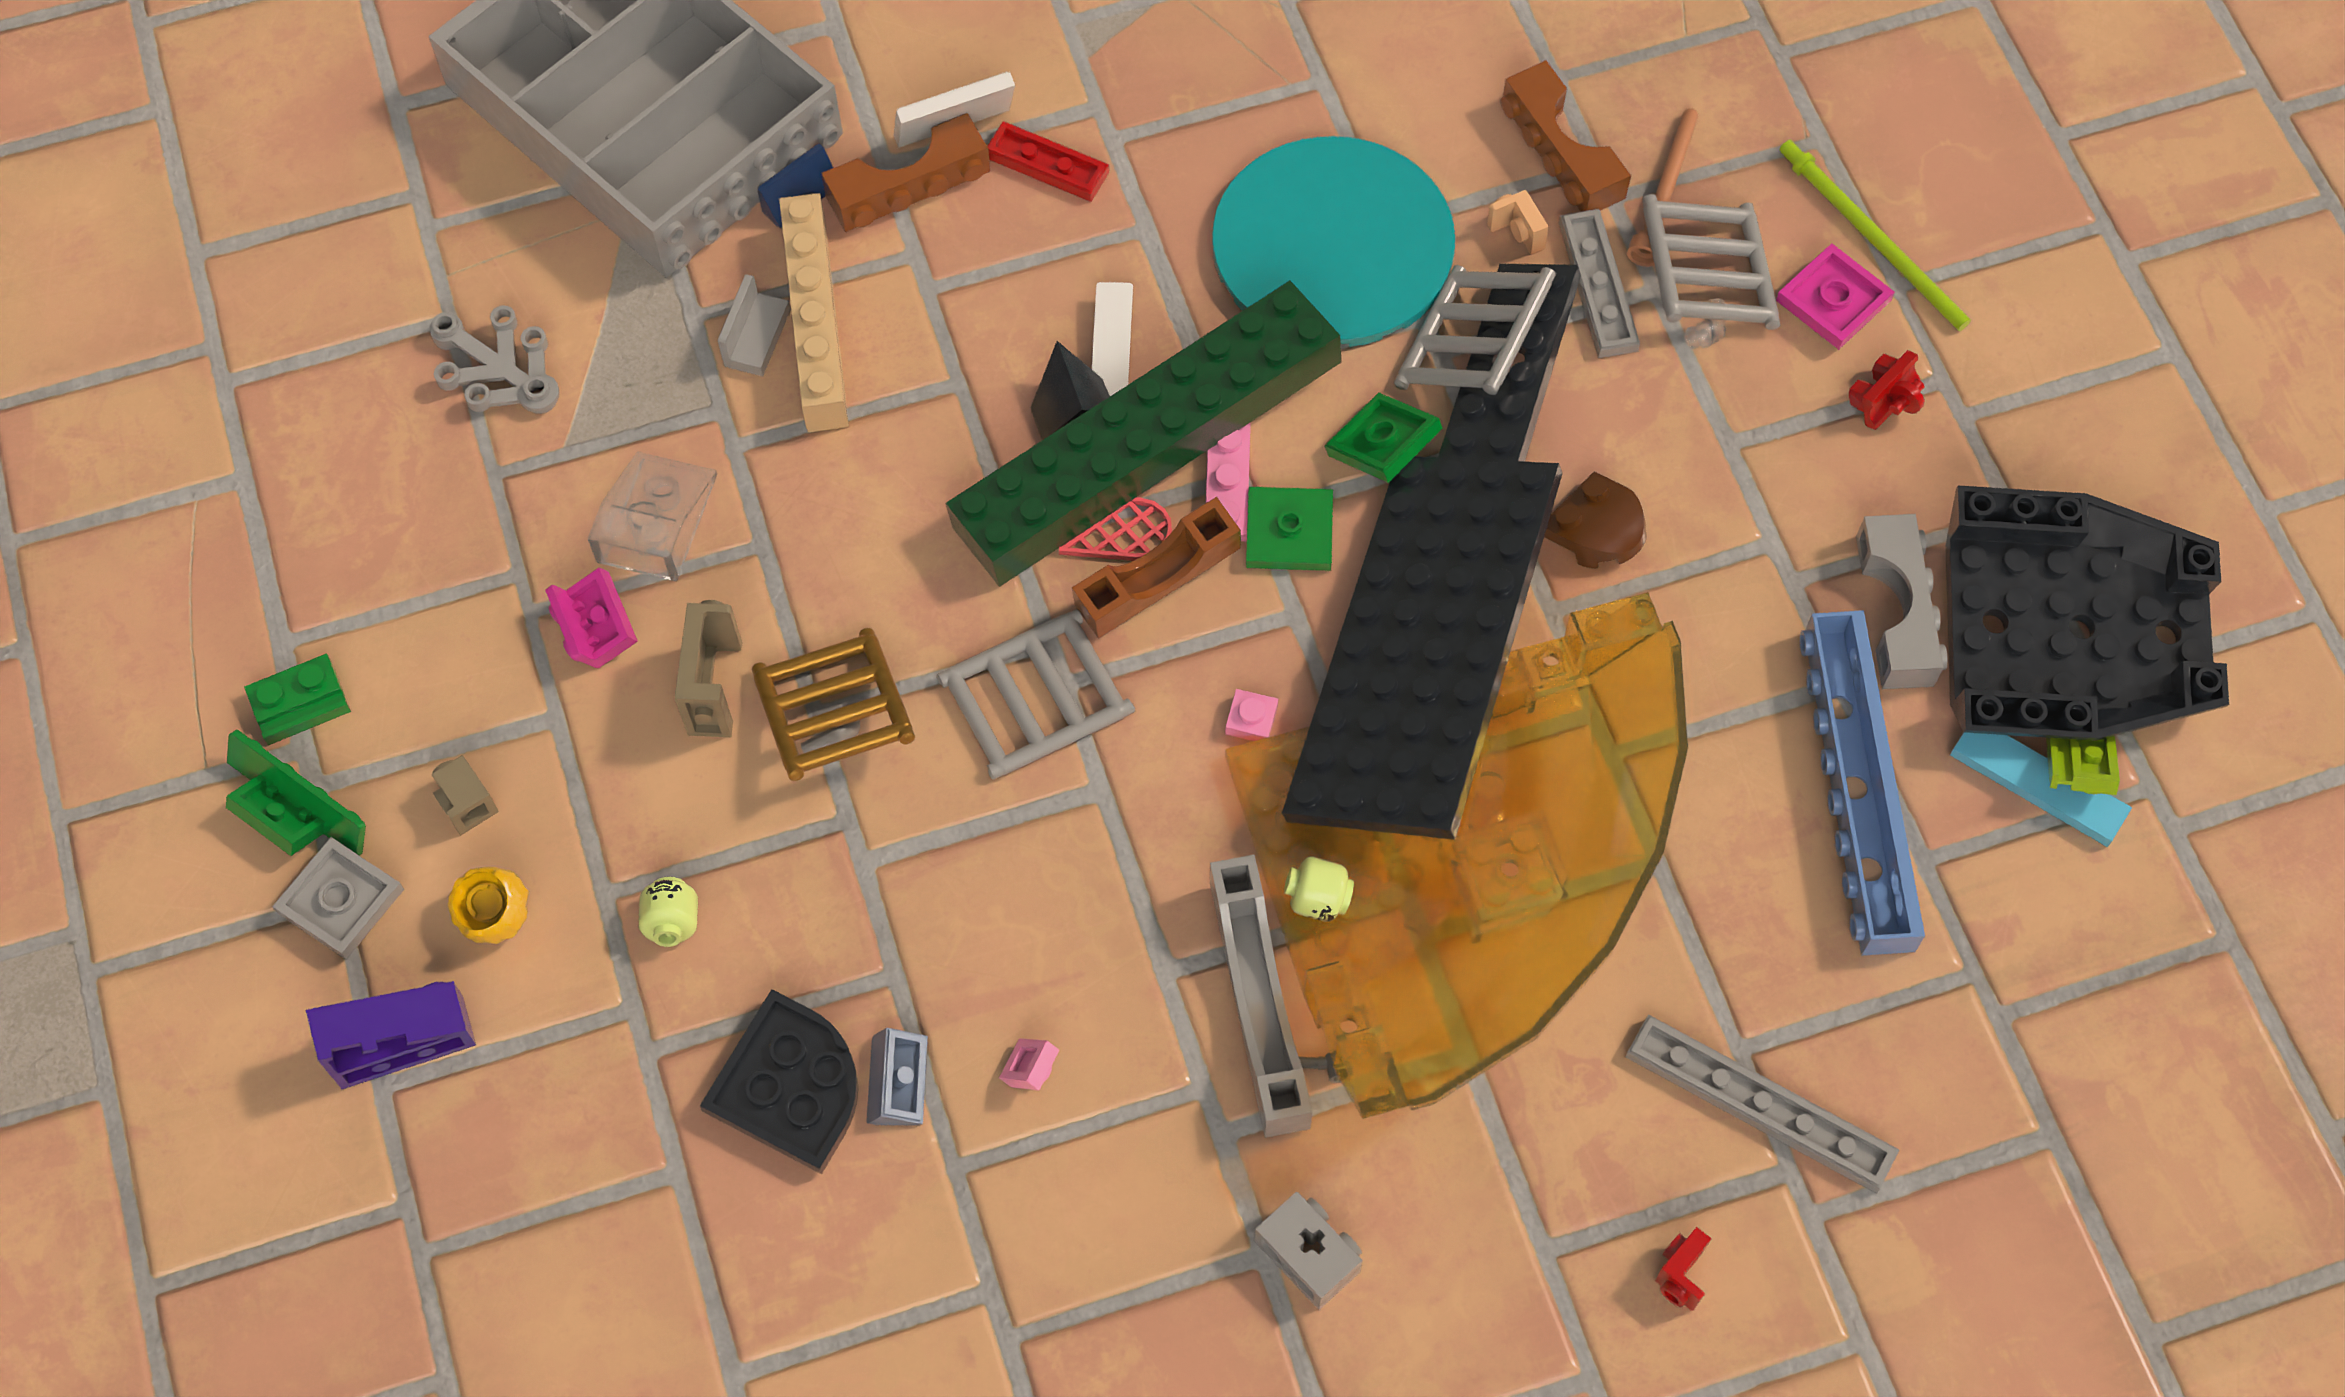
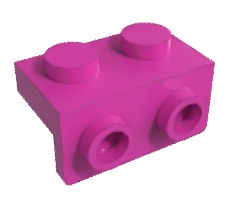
(591, 619)

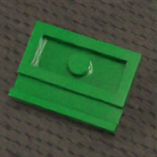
(297, 699)

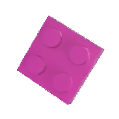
(1835, 296)

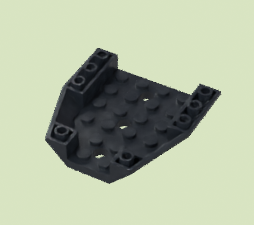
(2066, 559)

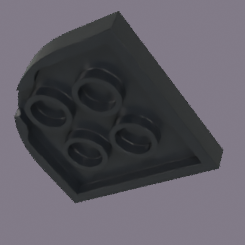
(788, 1083)

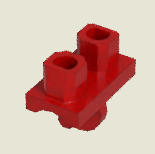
(1895, 391)

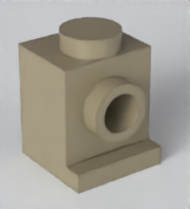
(462, 795)

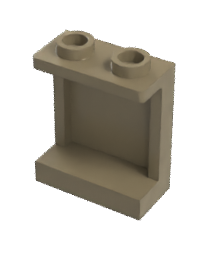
(702, 705)

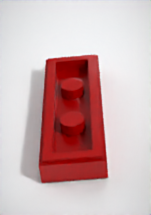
(1047, 161)

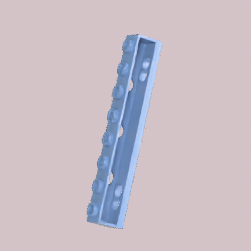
(1871, 827)

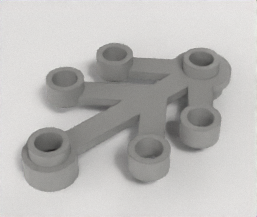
(496, 366)

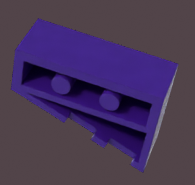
(389, 1032)

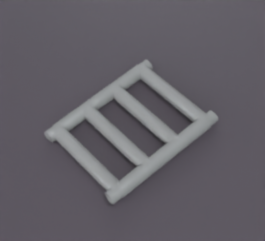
(1670, 276)
(1503, 347)
(1039, 744)

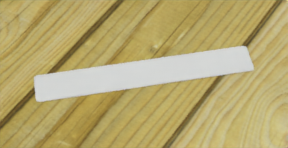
(1112, 334)

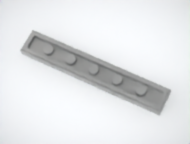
(1762, 1104)

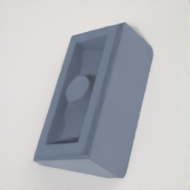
(897, 1078)

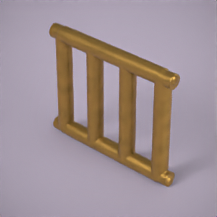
(785, 734)

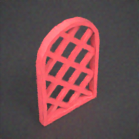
(1120, 554)

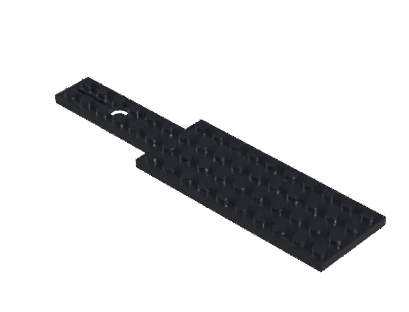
(1438, 604)

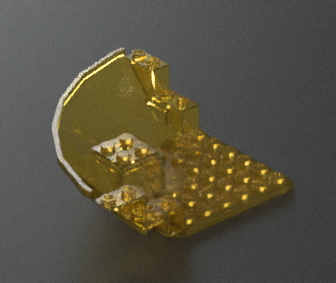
(1440, 947)

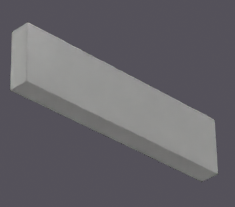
(1599, 283)

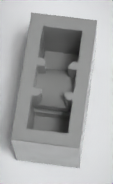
(1315, 1275)

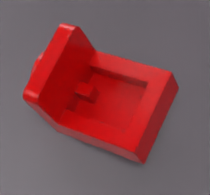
(1681, 1256)

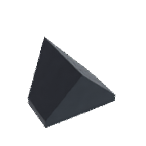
(1065, 391)

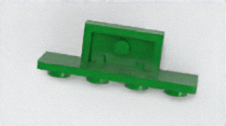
(284, 803)

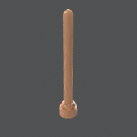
(1639, 247)

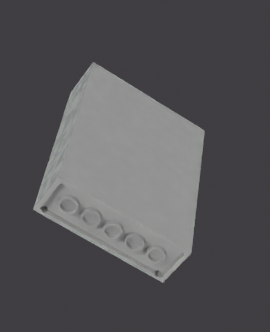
(642, 107)

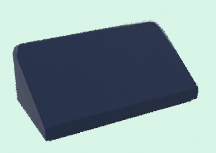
(796, 179)

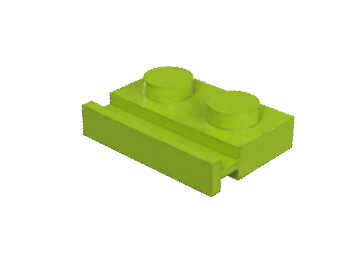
(2084, 765)

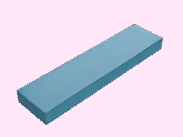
(2028, 776)

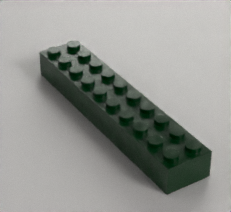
(1144, 432)

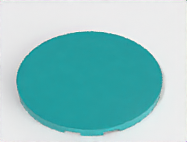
(1345, 225)

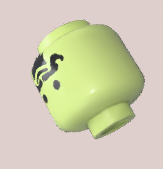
(1319, 889)
(667, 910)

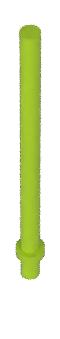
(1805, 164)

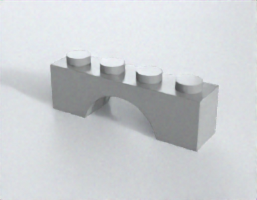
(1893, 552)

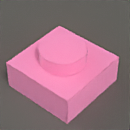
(1251, 715)
(1029, 1064)

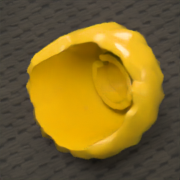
(488, 904)

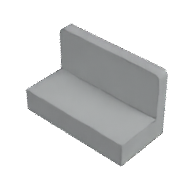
(752, 329)

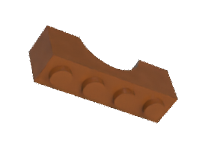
(1588, 174)
(867, 193)
(1125, 590)

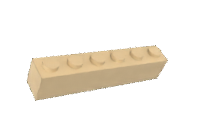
(813, 313)

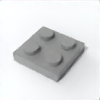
(338, 898)

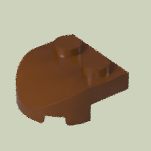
(1599, 522)

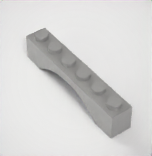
(1258, 997)

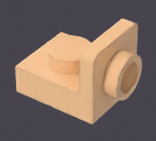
(1523, 217)

